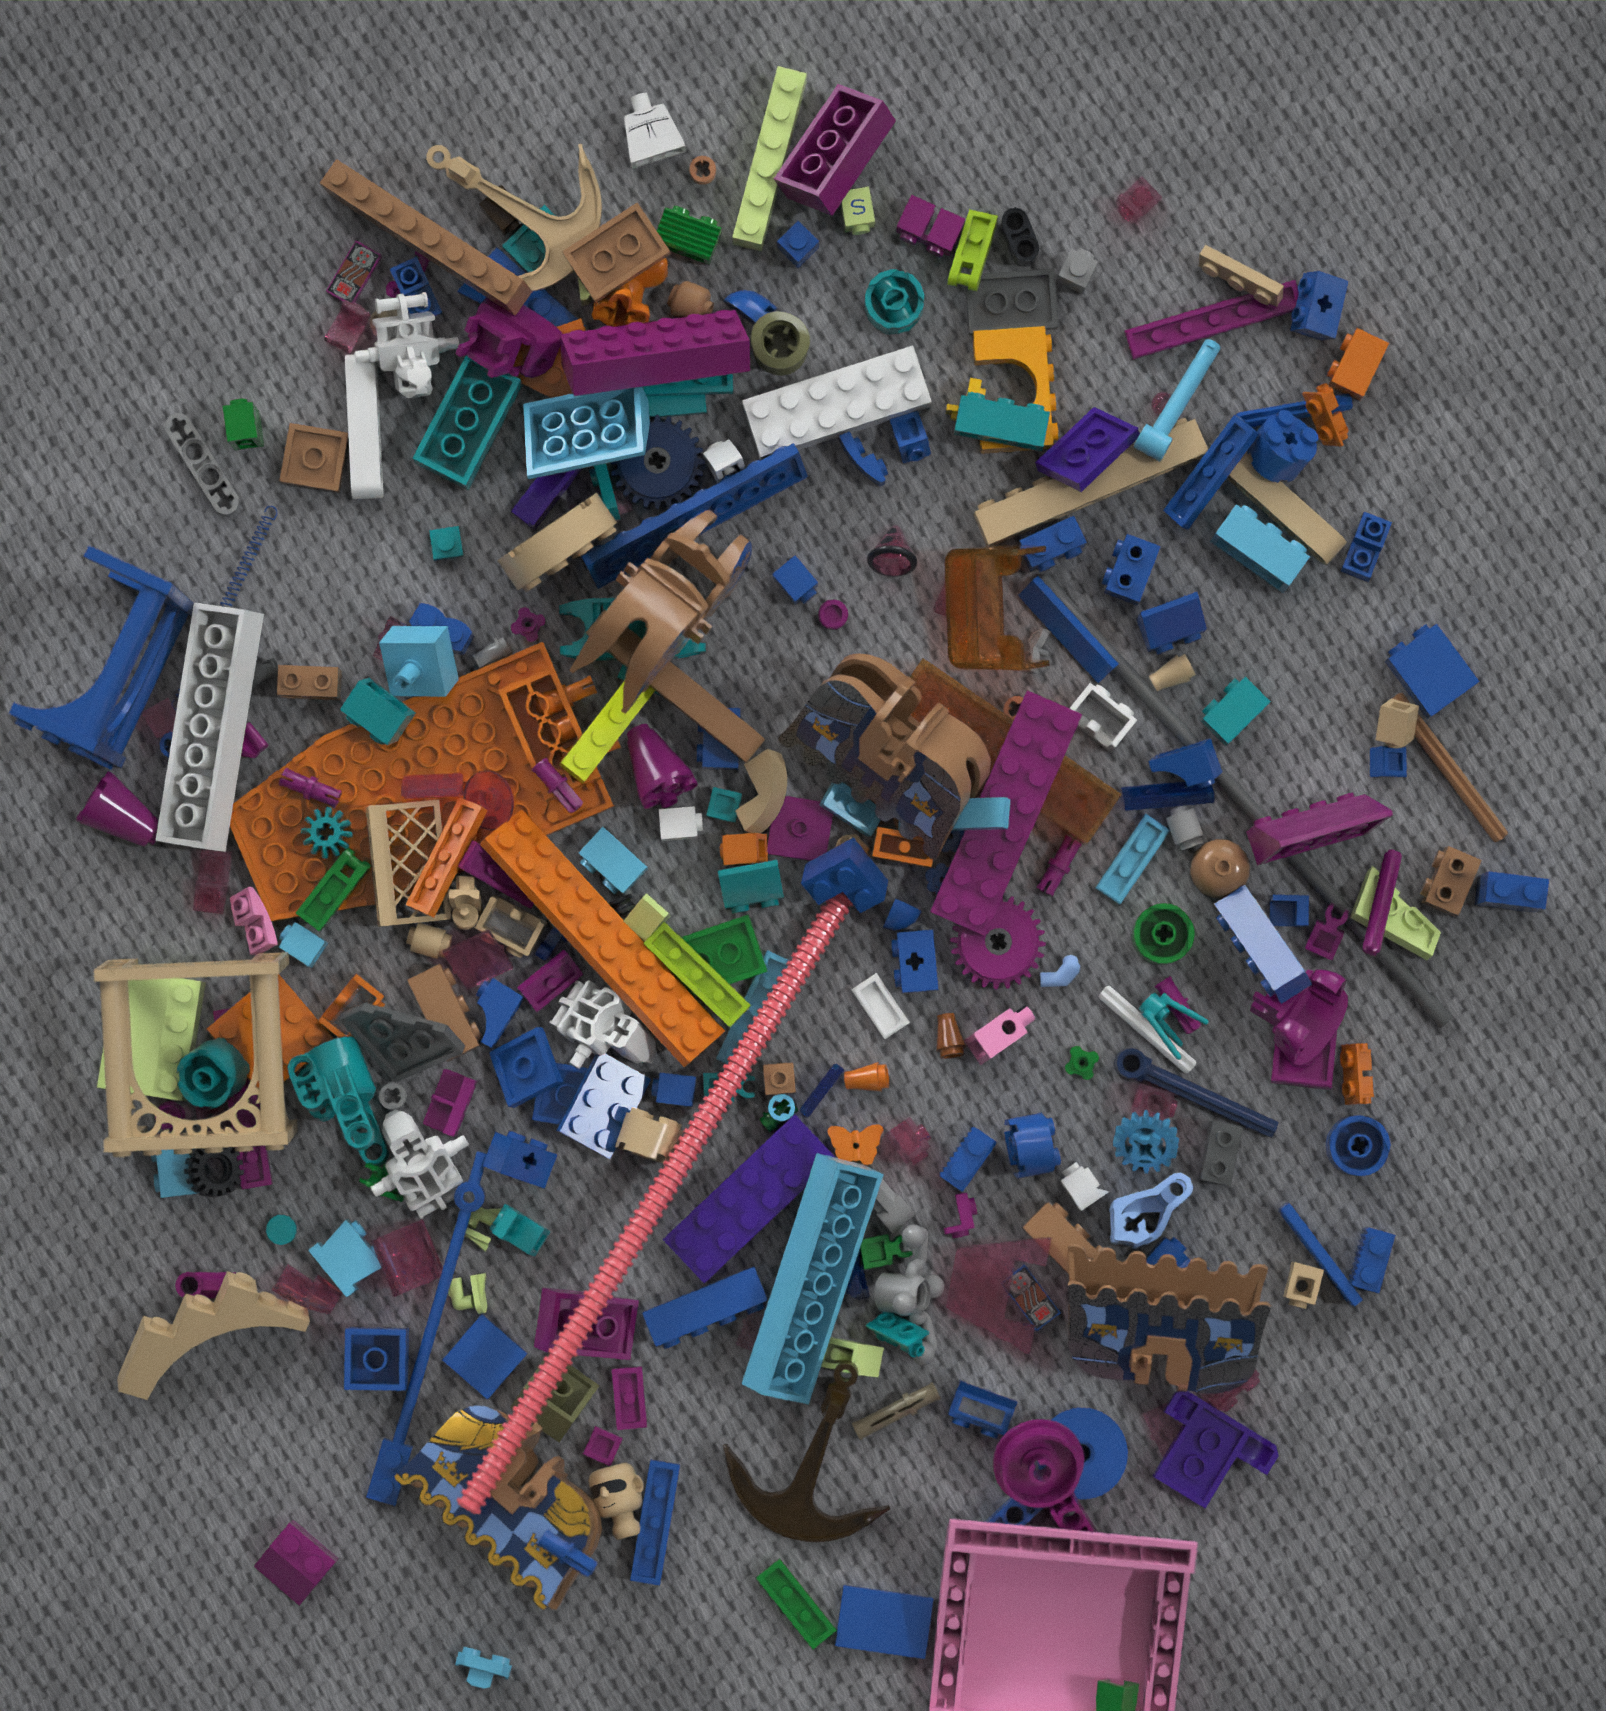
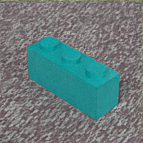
(1002, 421)

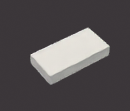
(880, 1006)

